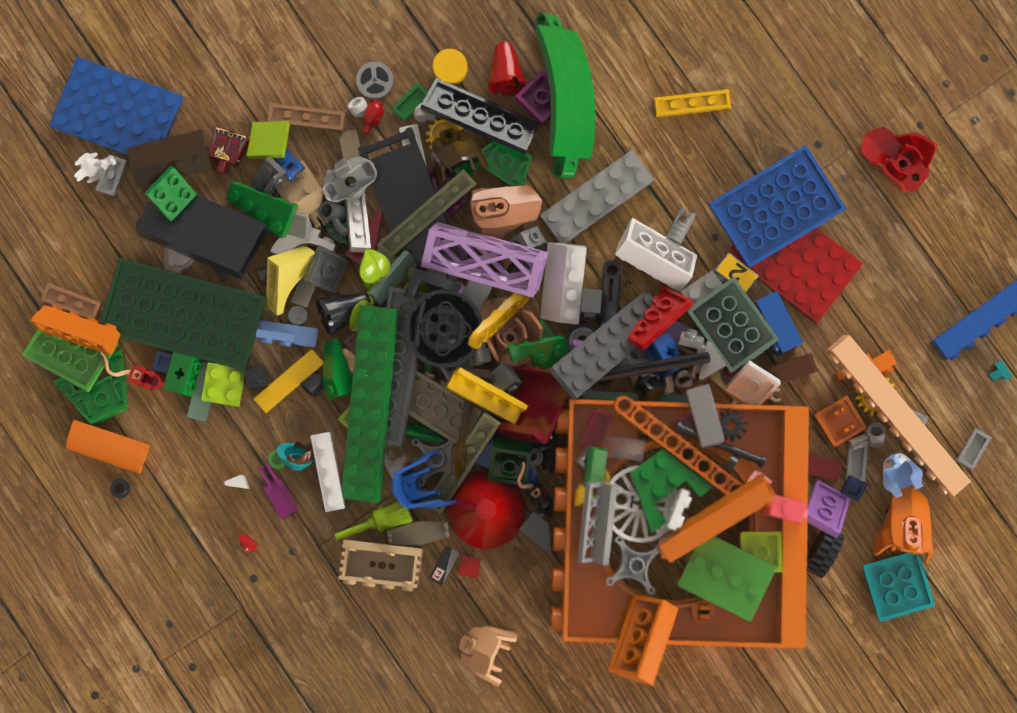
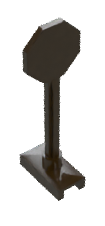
(459, 455)

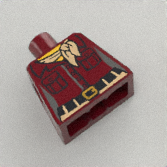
(227, 148)

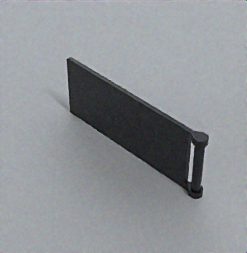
(403, 187)

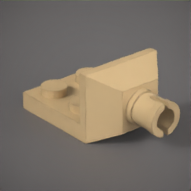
(305, 193)

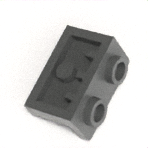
(268, 177)

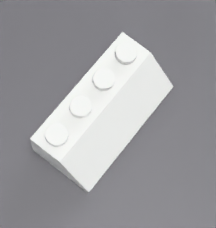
(656, 255)
(563, 283)

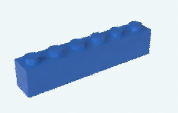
(977, 323)

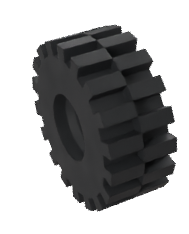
(823, 553)

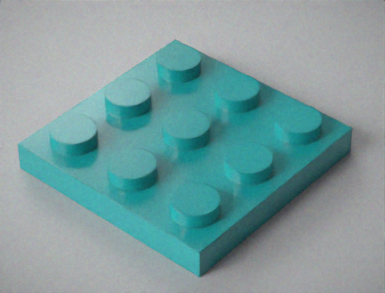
(898, 586)

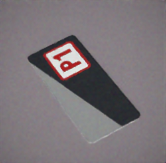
(444, 565)

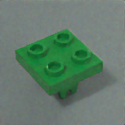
(170, 193)

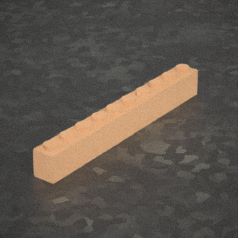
(898, 415)

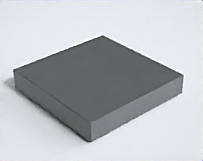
(326, 270)

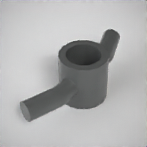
(334, 213)

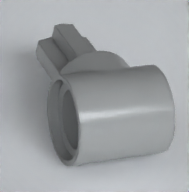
(868, 437)

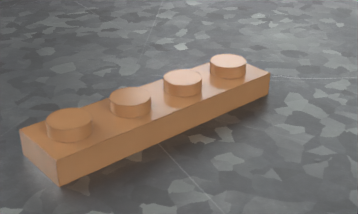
(307, 117)

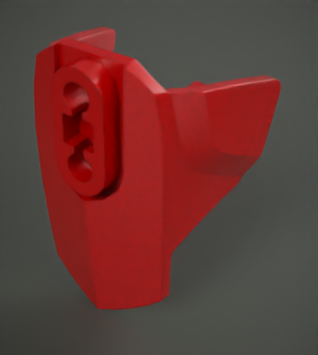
(887, 150)

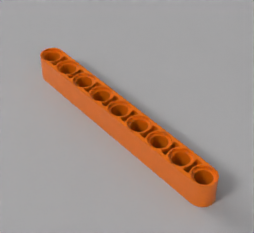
(680, 445)

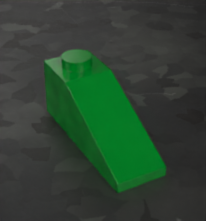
(336, 373)

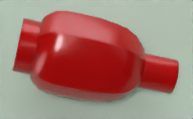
(372, 115)

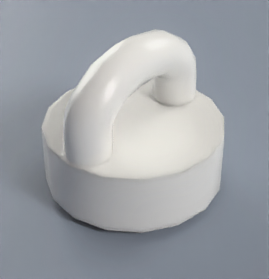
(357, 106)

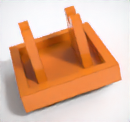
(840, 421)

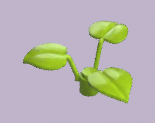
(371, 269)

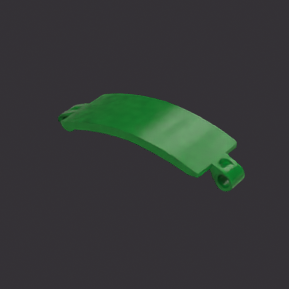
(570, 95)

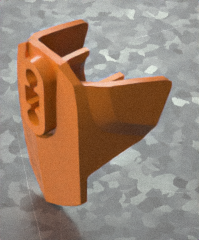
(906, 523)

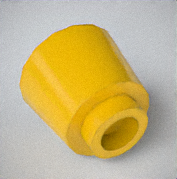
(579, 495)

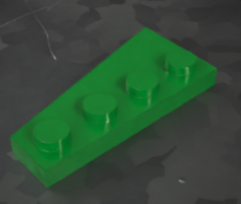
(262, 207)

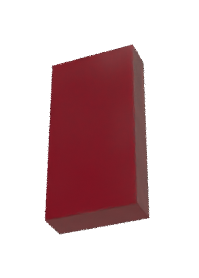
(595, 429)
(823, 468)

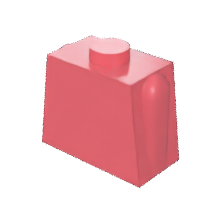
(786, 509)

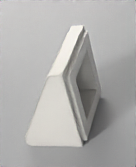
(238, 481)

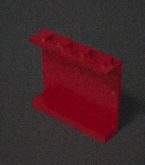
(544, 401)

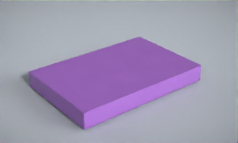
(827, 508)

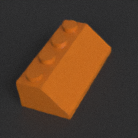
(76, 329)
(643, 639)

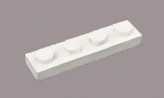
(358, 224)

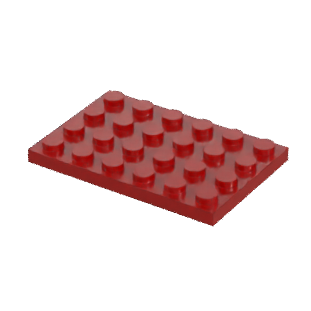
(807, 272)

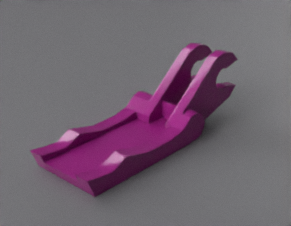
(278, 493)

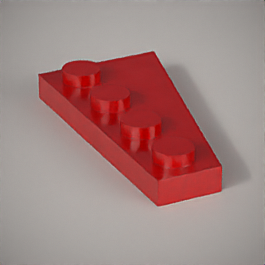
(662, 314)

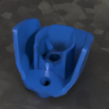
(407, 487)

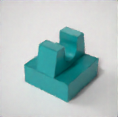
(1000, 371)

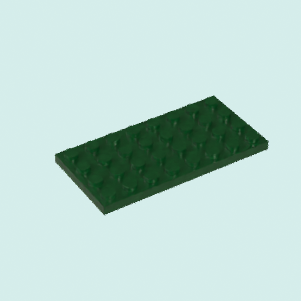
(183, 314)

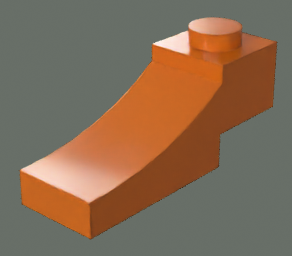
(883, 363)

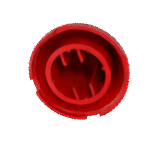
(486, 511)

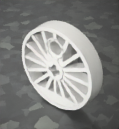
(632, 508)

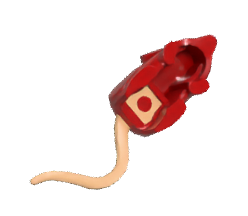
(138, 376)

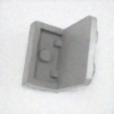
(691, 338)

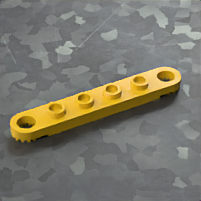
(497, 319)

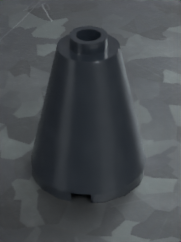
(337, 310)

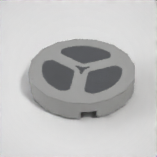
(374, 80)

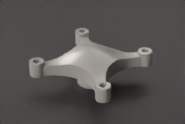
(439, 462)
(633, 565)

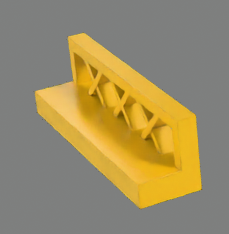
(485, 395)

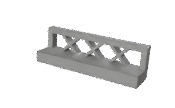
(601, 522)

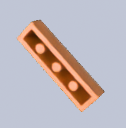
(107, 446)

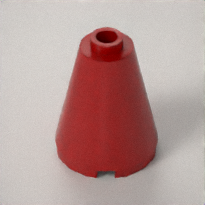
(506, 72)

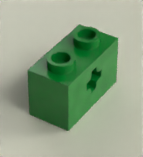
(182, 374)

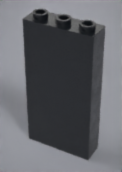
(206, 234)

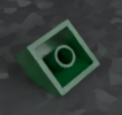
(507, 460)

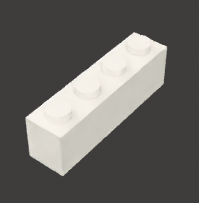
(328, 471)

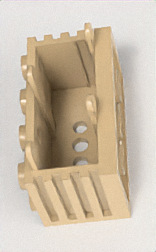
(359, 555)

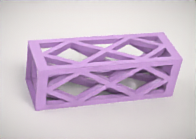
(454, 236)

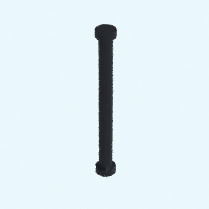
(760, 461)

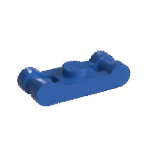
(287, 162)

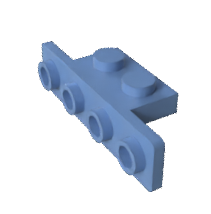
(286, 334)

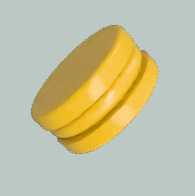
(450, 66)

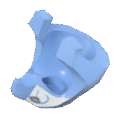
(900, 473)

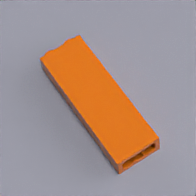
(716, 518)

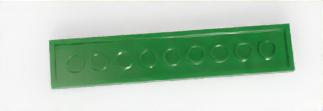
(369, 403)

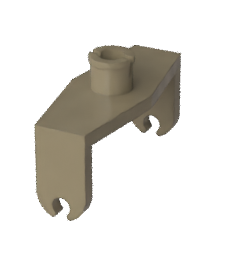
(418, 533)

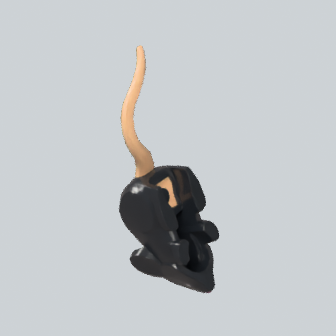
(537, 495)

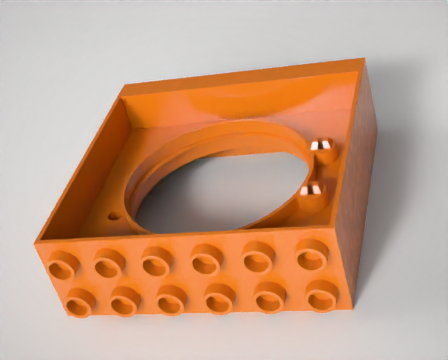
(598, 611)

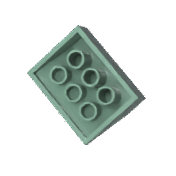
(733, 325)

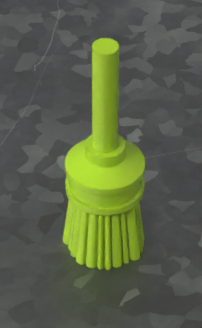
(381, 520)

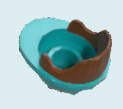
(296, 455)

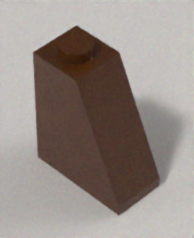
(794, 368)

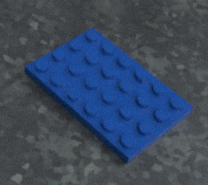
(113, 108)
(777, 206)

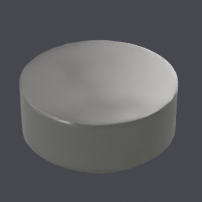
(297, 315)

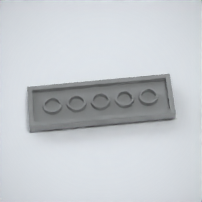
(597, 197)

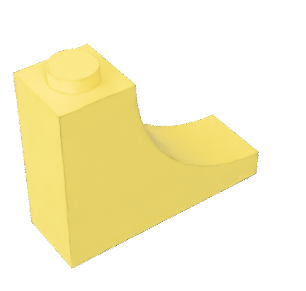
(283, 273)

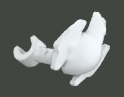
(92, 167)

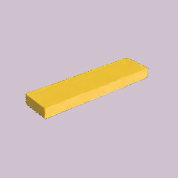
(692, 103)
(288, 381)

